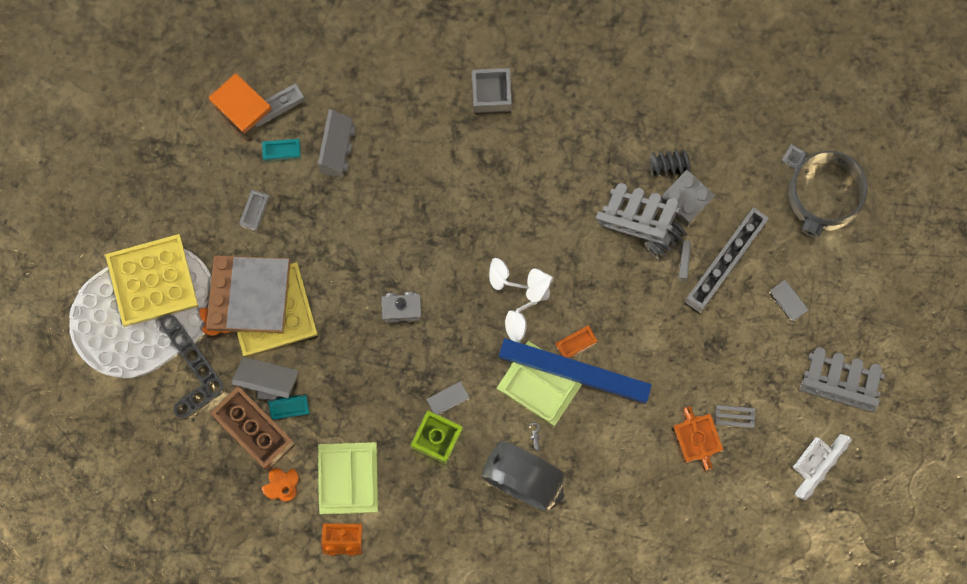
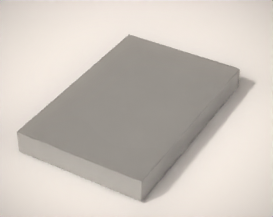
(265, 377)

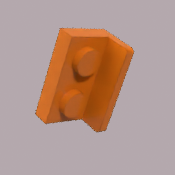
(342, 539)

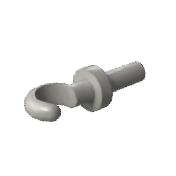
(535, 437)

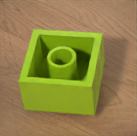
(436, 437)

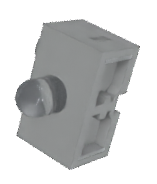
(401, 307)

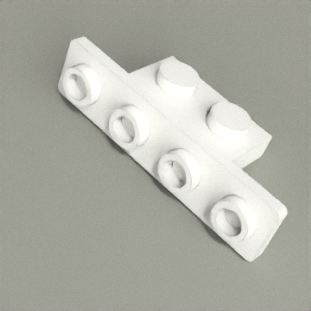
(817, 462)

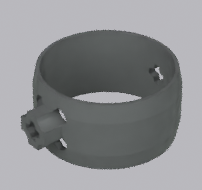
(815, 225)
(524, 476)

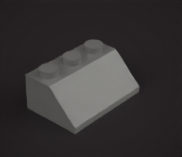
(336, 144)

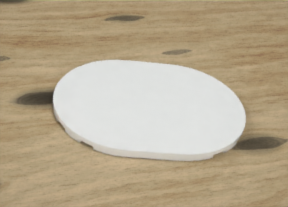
(133, 349)

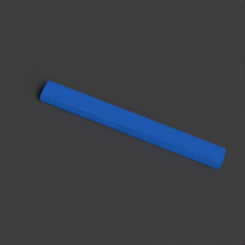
(575, 370)

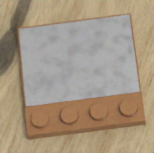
(248, 294)

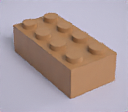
(252, 428)

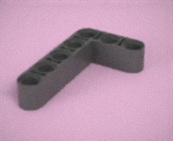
(195, 366)

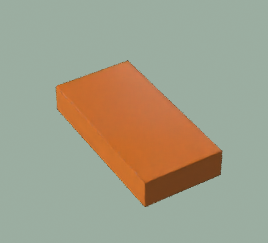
(576, 342)

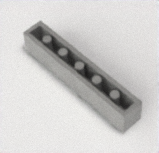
(726, 260)

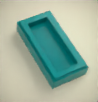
(281, 149)
(288, 407)

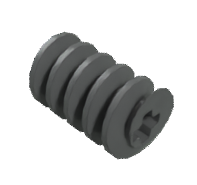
(669, 162)
(658, 249)

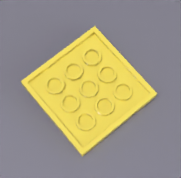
(151, 280)
(298, 321)

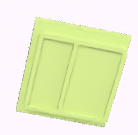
(539, 391)
(348, 478)

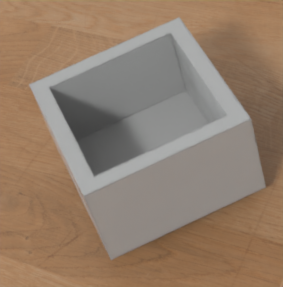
(491, 90)
(691, 195)

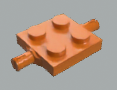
(698, 438)

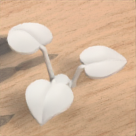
(537, 291)

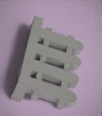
(643, 227)
(830, 388)

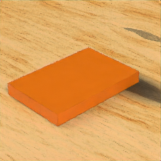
(240, 103)

